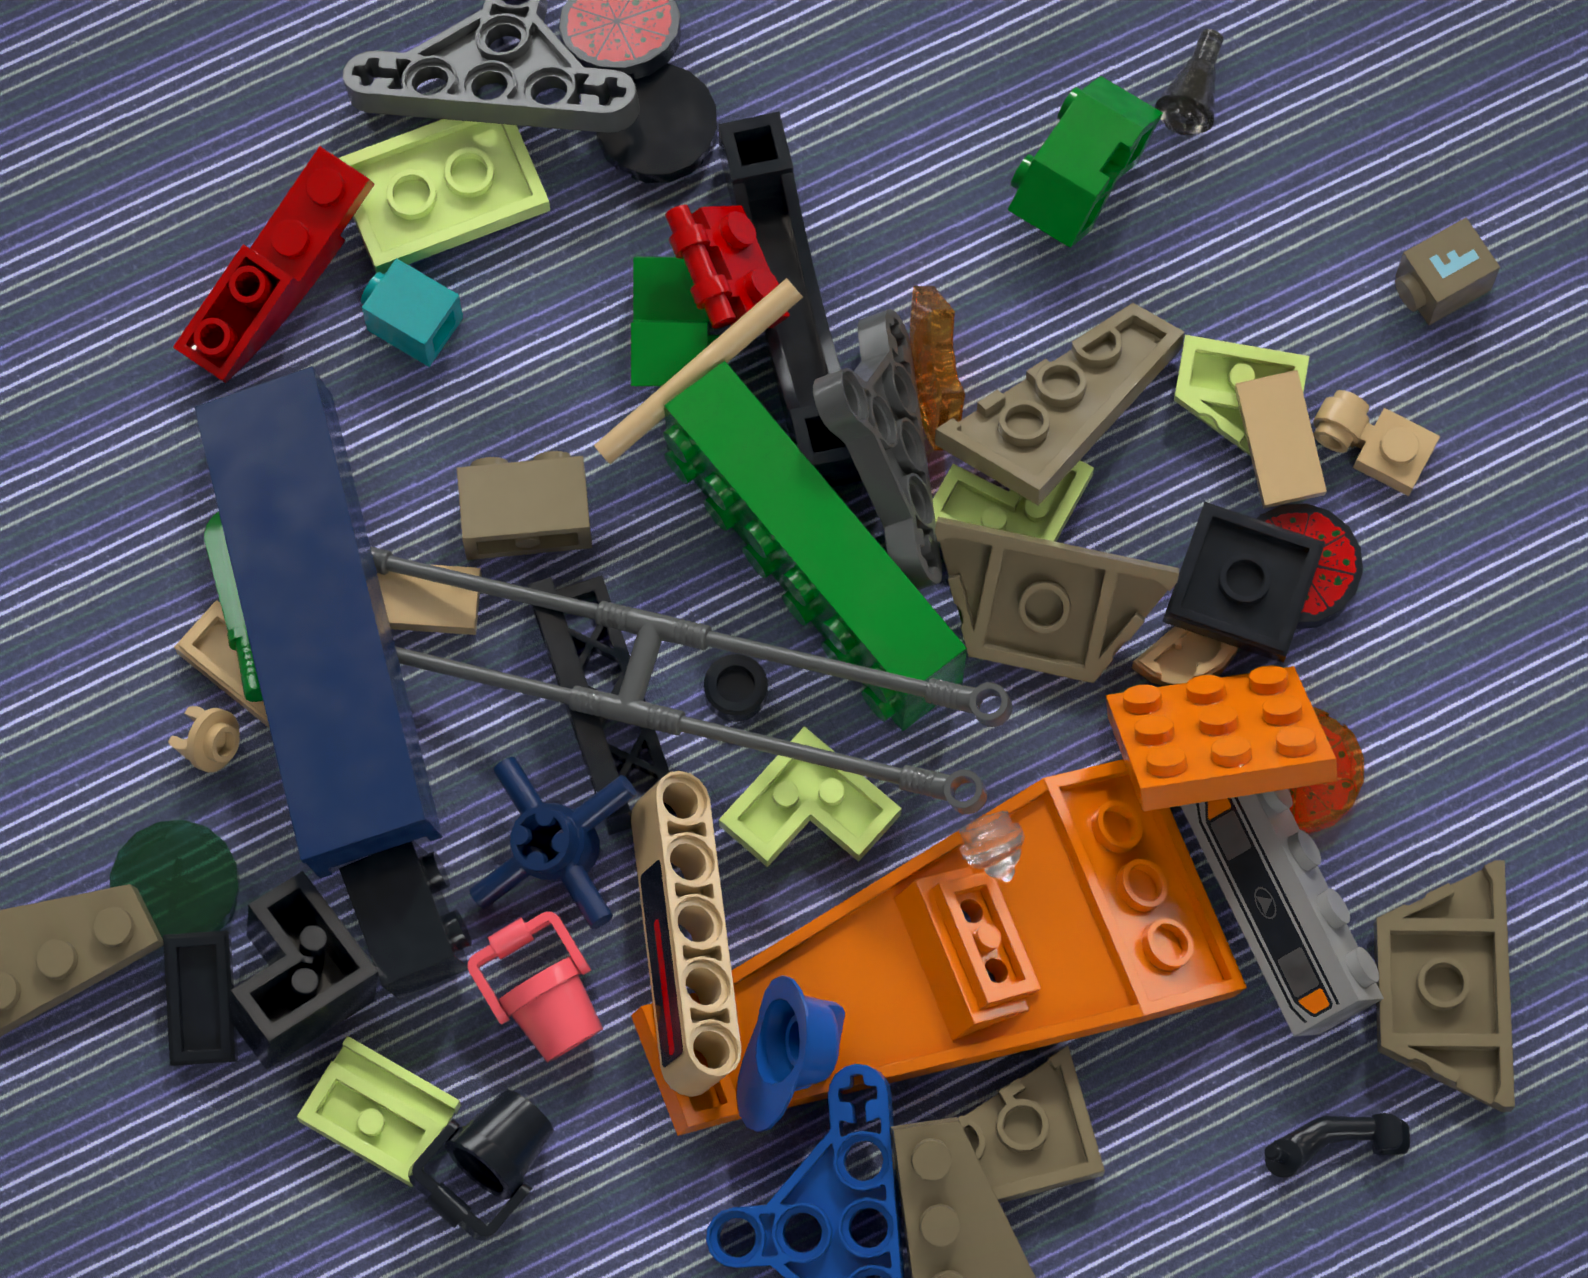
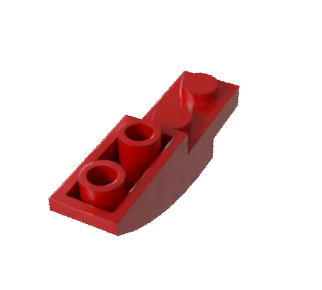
(277, 270)

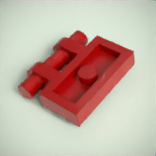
(722, 261)

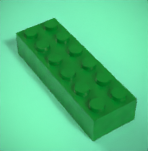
(808, 541)

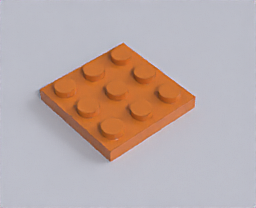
(1220, 737)

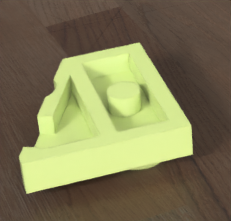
(1210, 374)

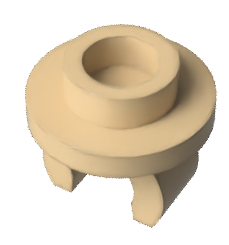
(211, 739)

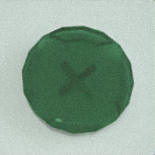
(181, 876)

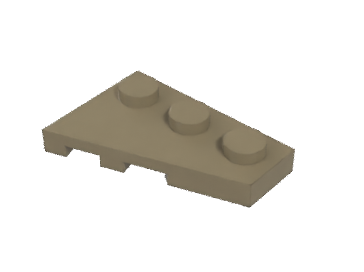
(950, 1208)

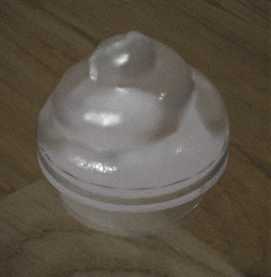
(993, 845)

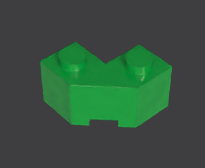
(1083, 157)
(666, 320)

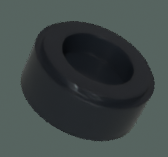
(735, 687)

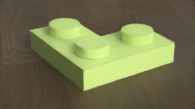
(982, 503)
(799, 792)

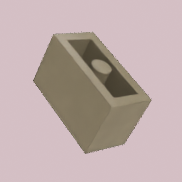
(524, 506)

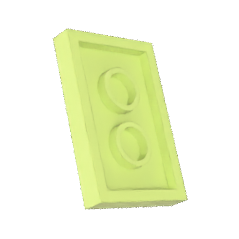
(443, 189)

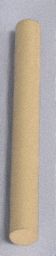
(720, 350)

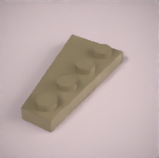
(1063, 406)

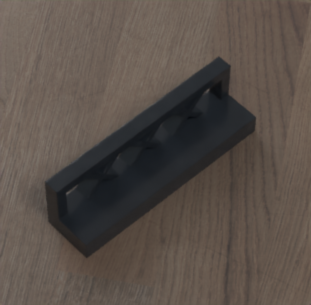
(569, 672)

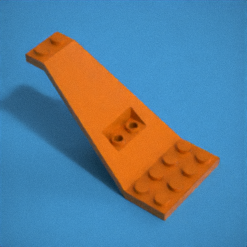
(1081, 942)

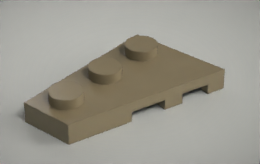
(67, 946)
(1035, 1133)

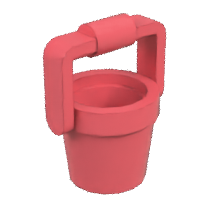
(550, 1005)

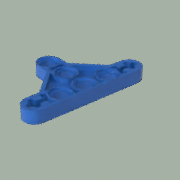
(832, 1196)

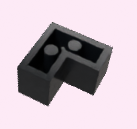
(312, 976)

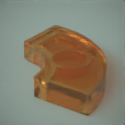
(934, 360)

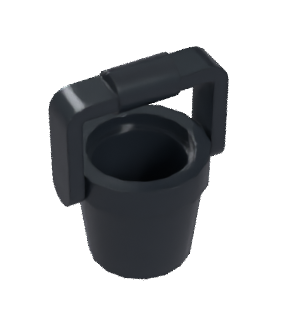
(493, 1152)

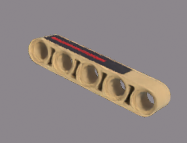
(672, 957)

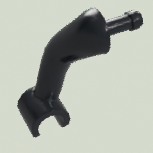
(1296, 1149)

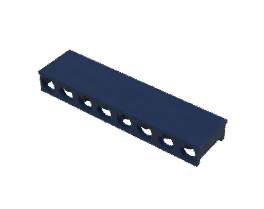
(316, 622)

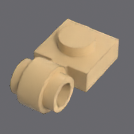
(1391, 450)

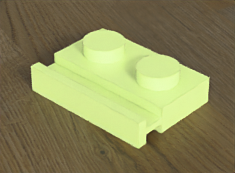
(377, 1109)

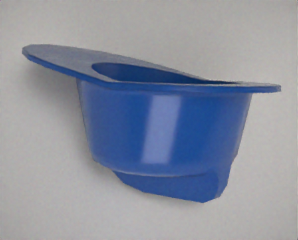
(788, 1051)

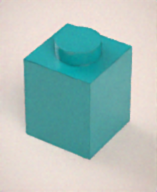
(411, 311)

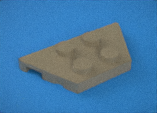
(1045, 599)
(1450, 987)

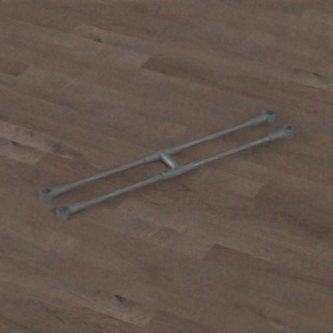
(652, 630)

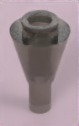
(1190, 97)

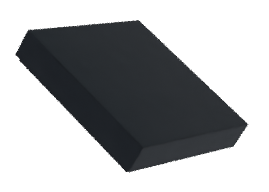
(1244, 582)

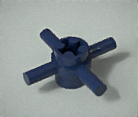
(577, 845)

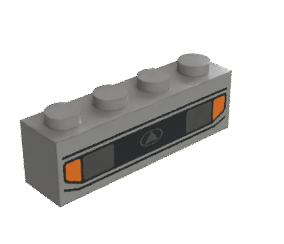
(1286, 909)

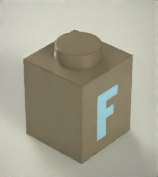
(1446, 272)

